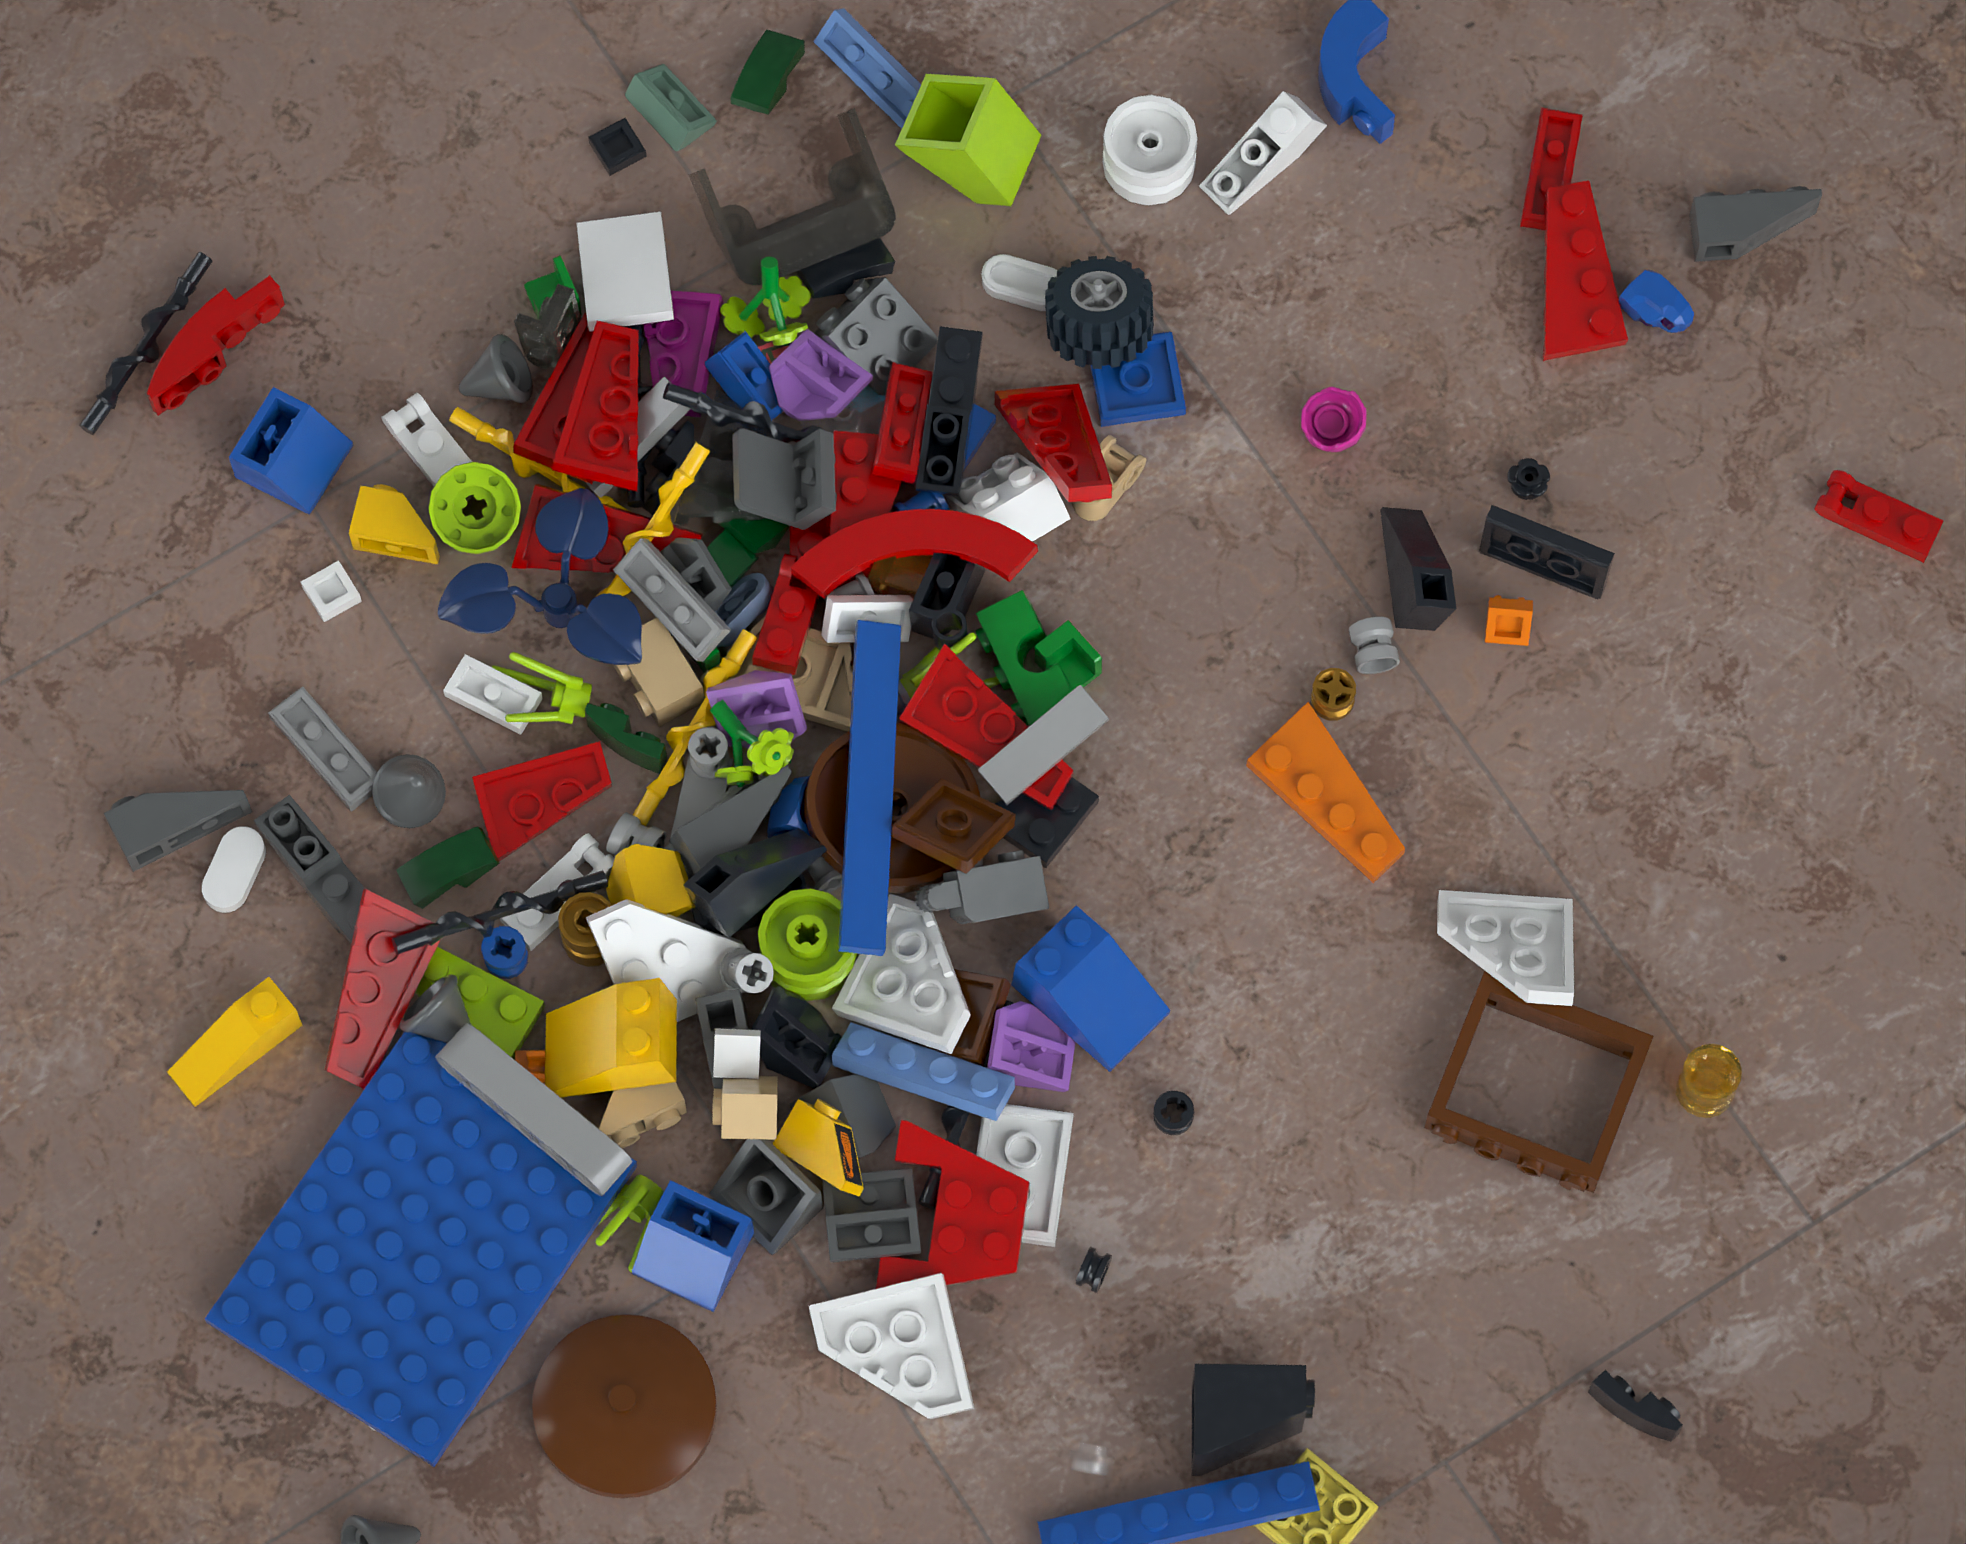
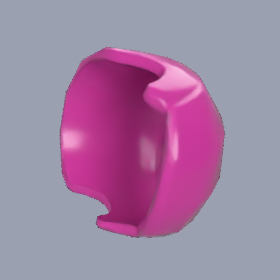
(1333, 419)

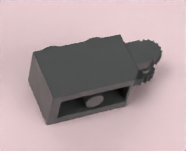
(989, 891)

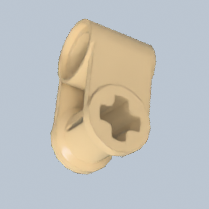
(1123, 471)

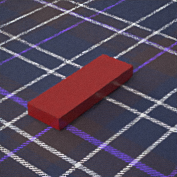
(1551, 161)
(902, 423)

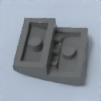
(877, 1221)

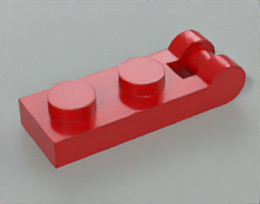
(1879, 516)
(785, 622)

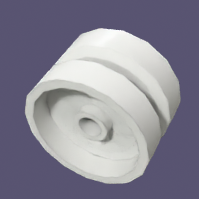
(1149, 150)

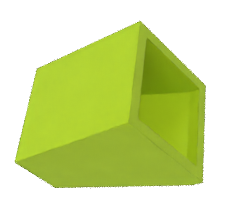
(970, 136)

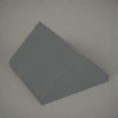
(769, 1191)

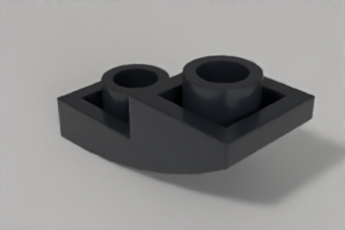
(838, 272)
(672, 452)
(1649, 1415)

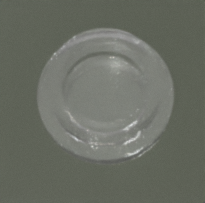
(1091, 1459)

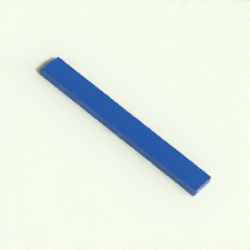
(870, 788)

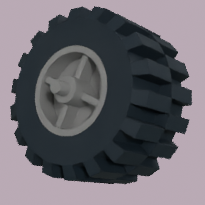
(1099, 312)

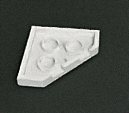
(1515, 940)
(655, 945)
(910, 986)
(899, 1342)

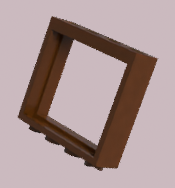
(1528, 1155)

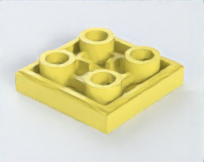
(1340, 1516)

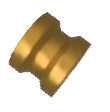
(1335, 684)

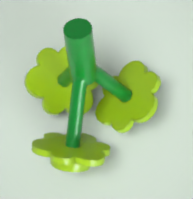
(781, 296)
(767, 752)

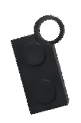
(945, 598)

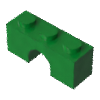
(1011, 632)

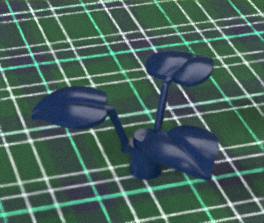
(569, 524)

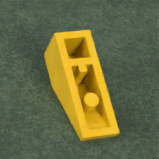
(235, 1041)

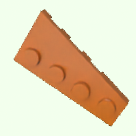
(1322, 787)

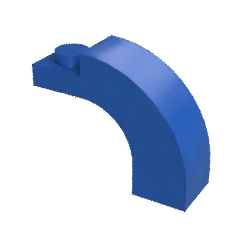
(1348, 37)

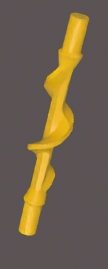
(504, 440)
(661, 522)
(679, 736)

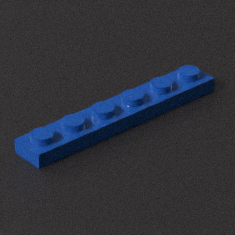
(1191, 1511)

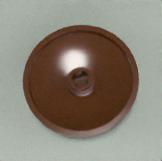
(916, 769)
(624, 1406)

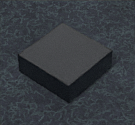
(617, 146)

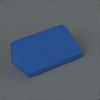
(744, 374)

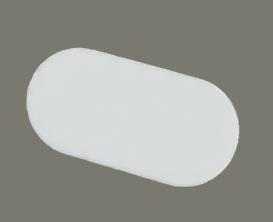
(1017, 280)
(233, 869)

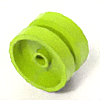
(786, 940)

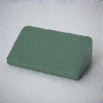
(669, 106)

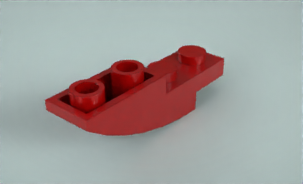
(196, 350)

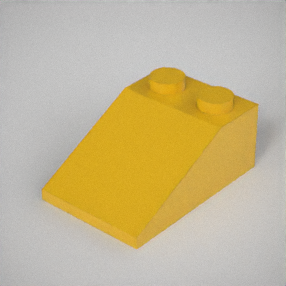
(613, 1040)

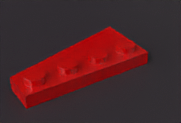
(972, 721)

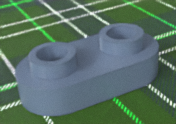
(743, 604)

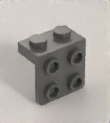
(876, 330)
(785, 479)

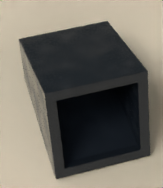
(1245, 1410)

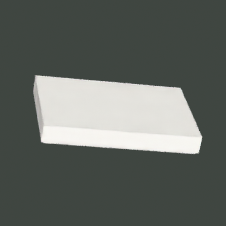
(625, 270)
(1036, 1148)

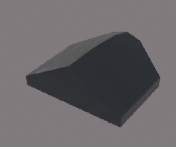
(795, 1038)

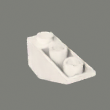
(1263, 152)

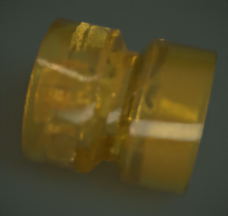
(1708, 1080)

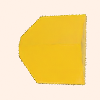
(651, 879)

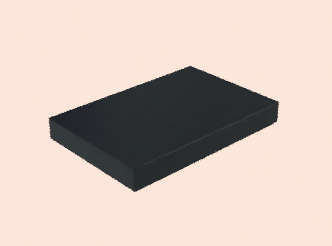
(1546, 552)

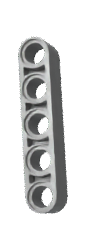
(534, 1109)

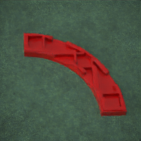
(913, 534)

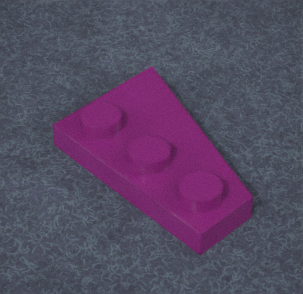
(684, 344)

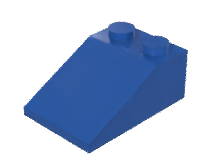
(1089, 988)

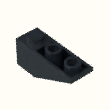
(1416, 571)
(749, 877)

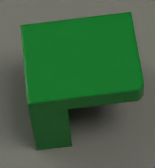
(545, 286)
(1072, 653)

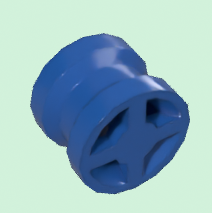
(508, 961)

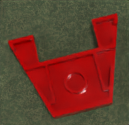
(975, 1218)

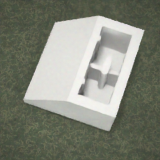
(1013, 495)

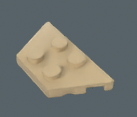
(821, 679)

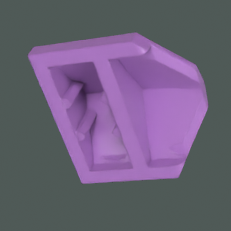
(815, 379)
(761, 703)
(1031, 1048)

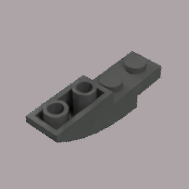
(313, 863)

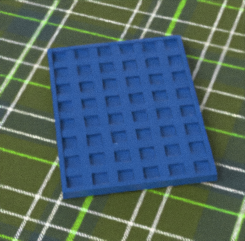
(411, 1254)

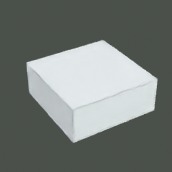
(331, 591)
(736, 1053)

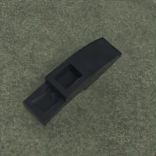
(949, 411)

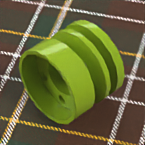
(499, 515)

